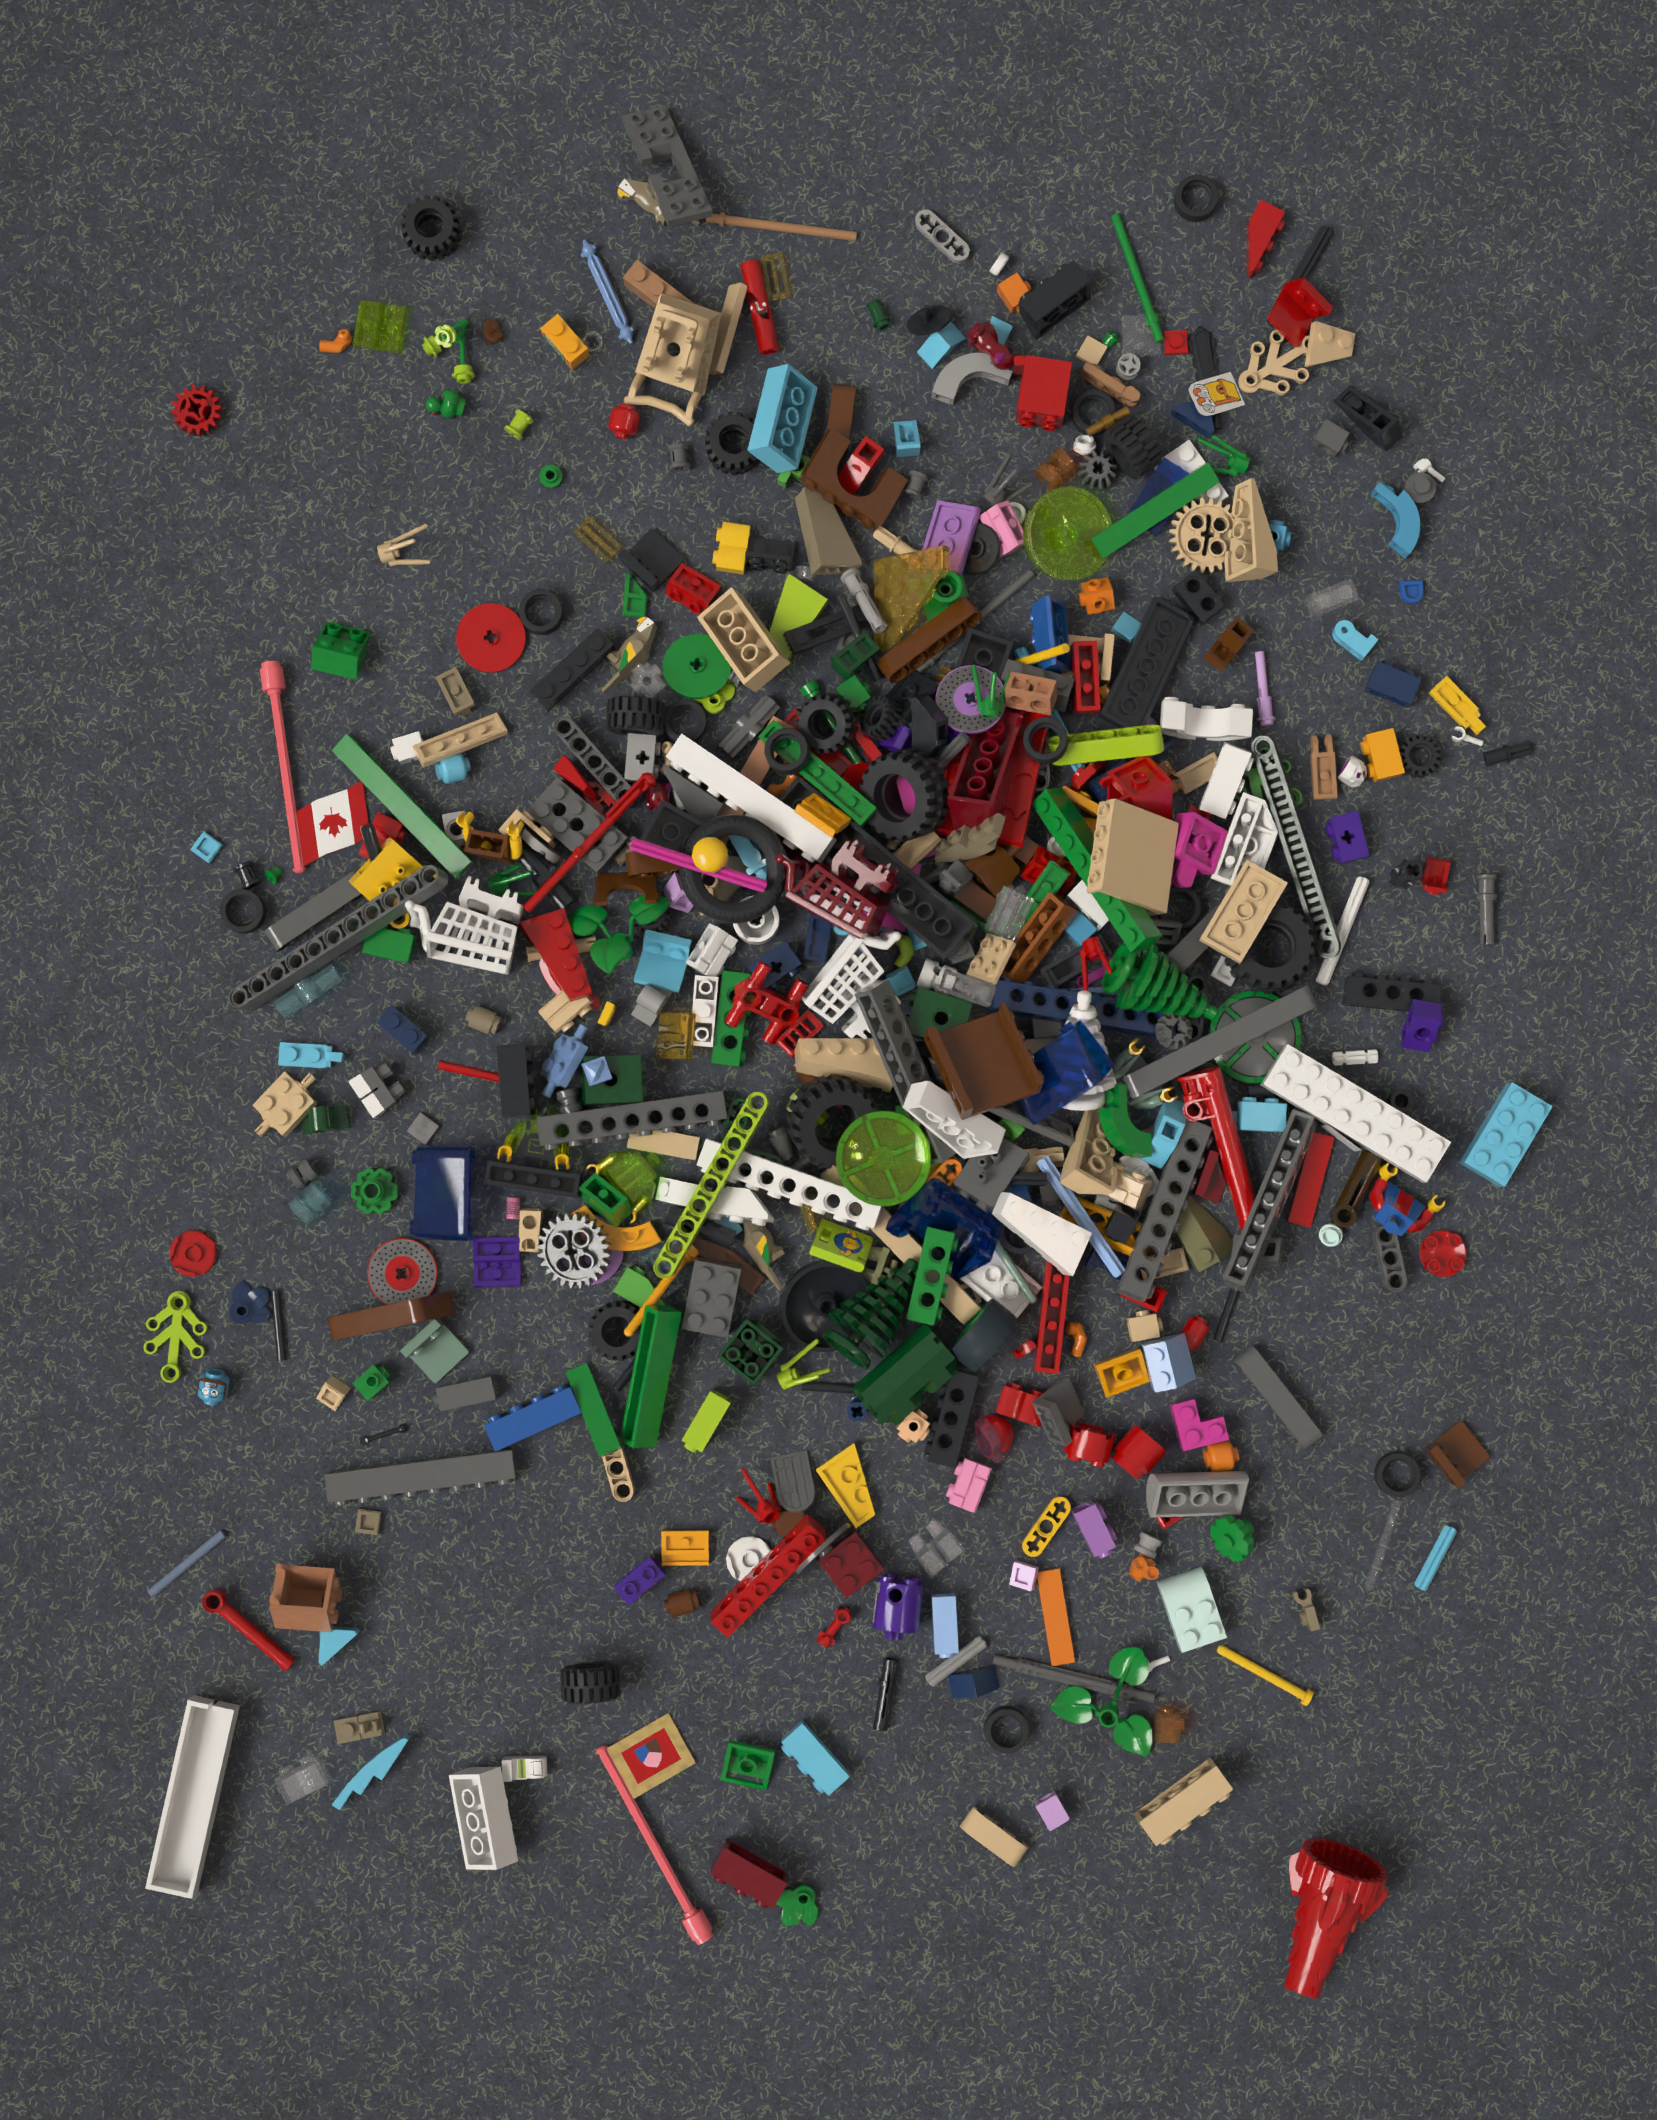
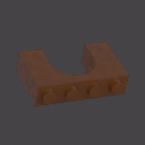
(821, 476)
(975, 899)

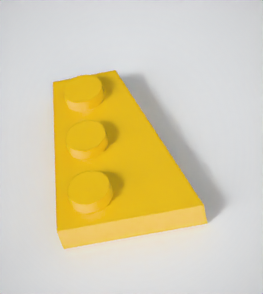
(847, 1484)

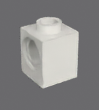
(403, 747)

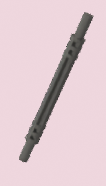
(1072, 1678)

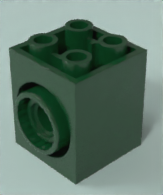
(929, 1004)
(628, 1085)
(751, 1350)

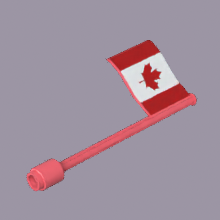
(328, 821)

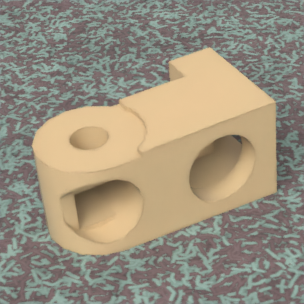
(530, 1229)

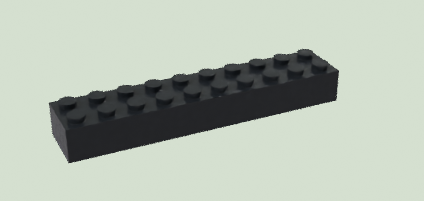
(914, 900)

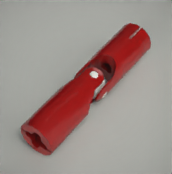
(759, 305)

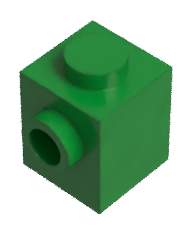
(855, 692)
(373, 1381)

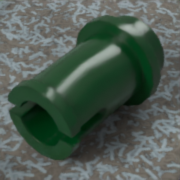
(878, 315)

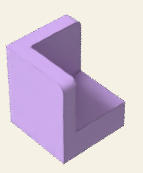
(675, 893)
(1051, 1810)

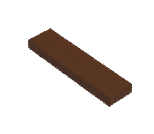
(750, 1277)

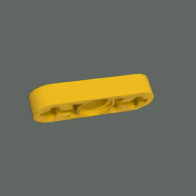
(1031, 1537)

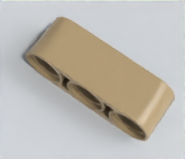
(620, 1478)
(993, 1837)

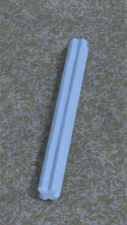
(1081, 1217)

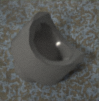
(1420, 488)

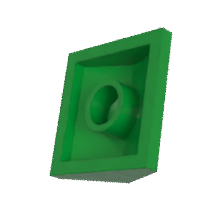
(749, 1761)

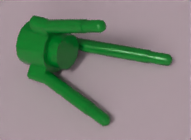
(1236, 459)
(990, 706)
(500, 882)

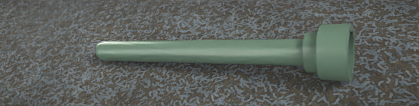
(1014, 1271)

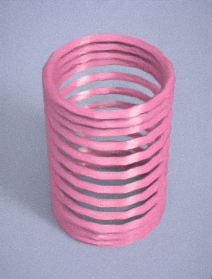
(512, 1216)

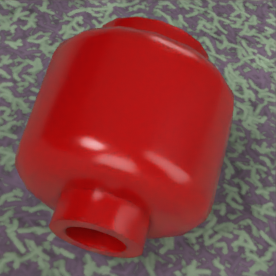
(624, 421)

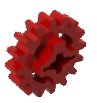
(188, 414)

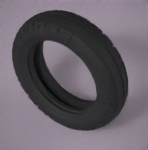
(761, 901)

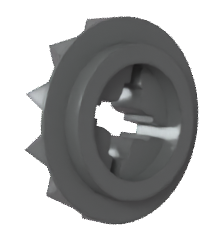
(1164, 1035)

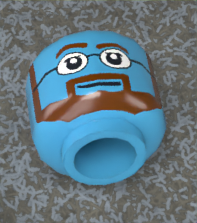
(213, 1386)

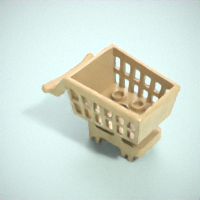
(696, 333)

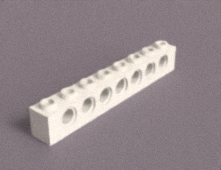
(867, 1219)

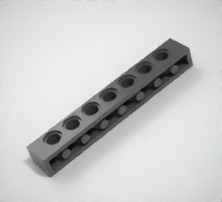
(898, 1052)
(712, 1101)
(1270, 1201)
(1129, 1283)

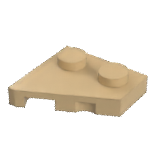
(1328, 344)

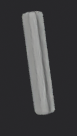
(955, 1662)

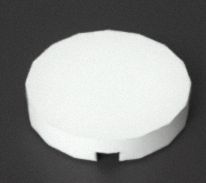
(744, 1554)

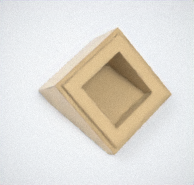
(333, 1393)

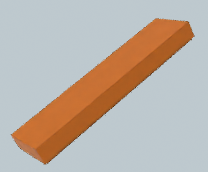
(1055, 1617)

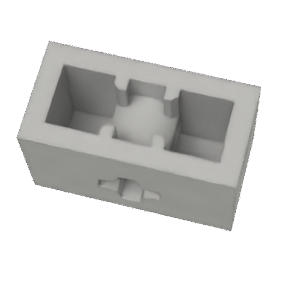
(636, 746)

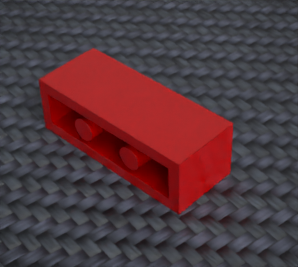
(1086, 674)

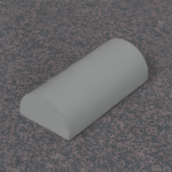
(1196, 1493)

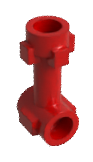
(842, 1617)

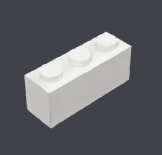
(1226, 780)

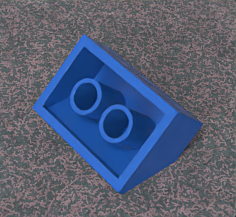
(1050, 630)

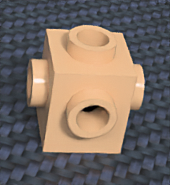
(922, 1430)

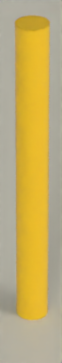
(1045, 654)

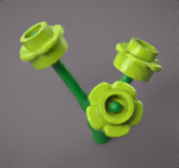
(446, 336)

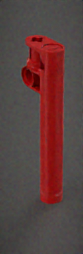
(1209, 1092)

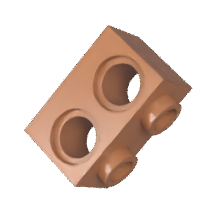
(1031, 693)

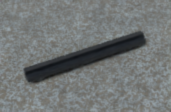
(1311, 255)

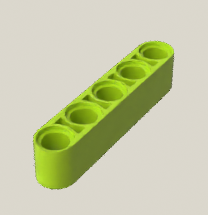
(1110, 744)

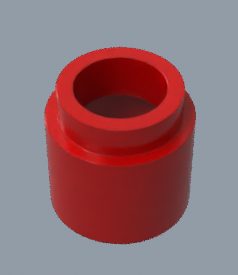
(1138, 1452)

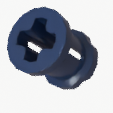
(854, 1414)

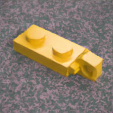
(1457, 705)

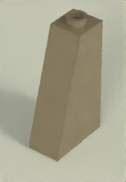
(825, 536)

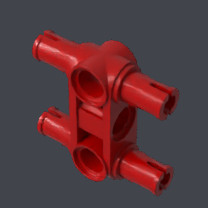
(766, 1002)

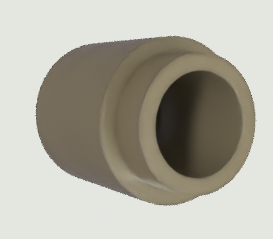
(483, 1019)

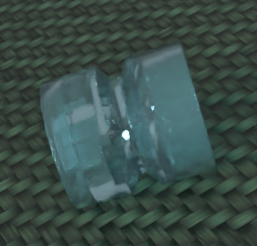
(310, 1203)

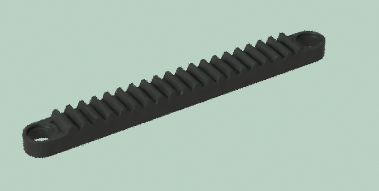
(1296, 846)

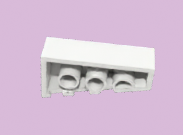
(937, 1112)
(1047, 1233)

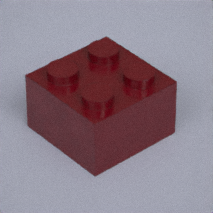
(851, 1564)

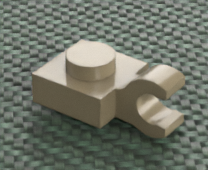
(1308, 1616)

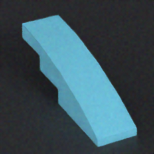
(377, 1766)

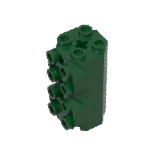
(898, 1381)

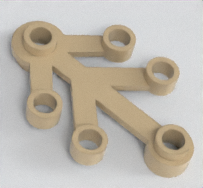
(1273, 367)

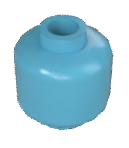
(452, 769)

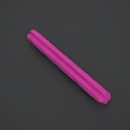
(686, 861)

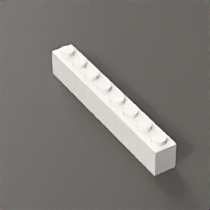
(750, 798)

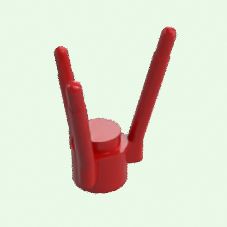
(1094, 951)
(767, 1510)

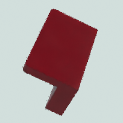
(1211, 1178)

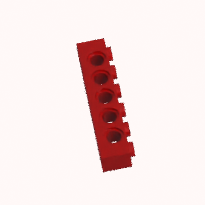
(767, 1575)

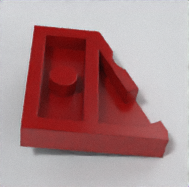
(1082, 775)

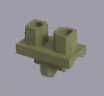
(883, 1258)

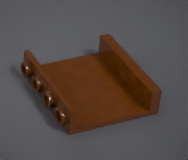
(984, 1063)

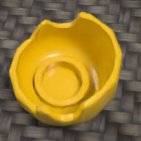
(710, 854)

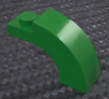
(1119, 1128)

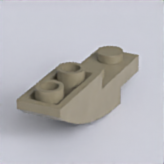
(969, 842)

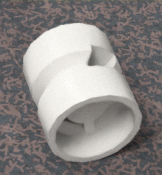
(932, 975)

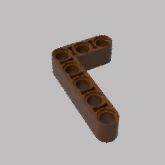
(391, 1315)

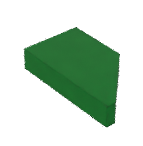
(634, 599)

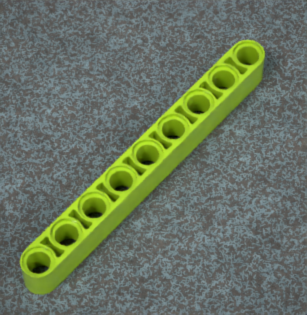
(702, 1192)

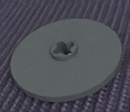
(823, 1549)

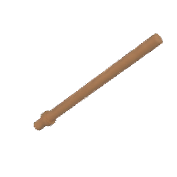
(722, 219)

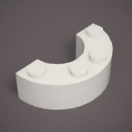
(1187, 722)

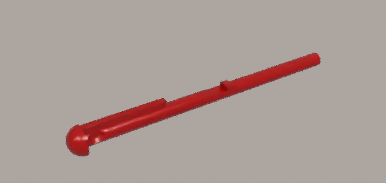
(613, 814)

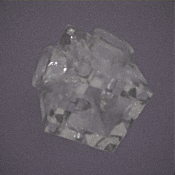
(650, 687)

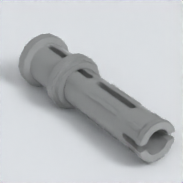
(860, 592)

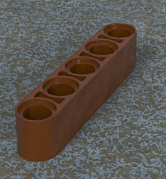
(929, 639)

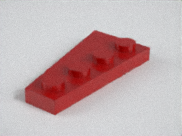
(557, 947)

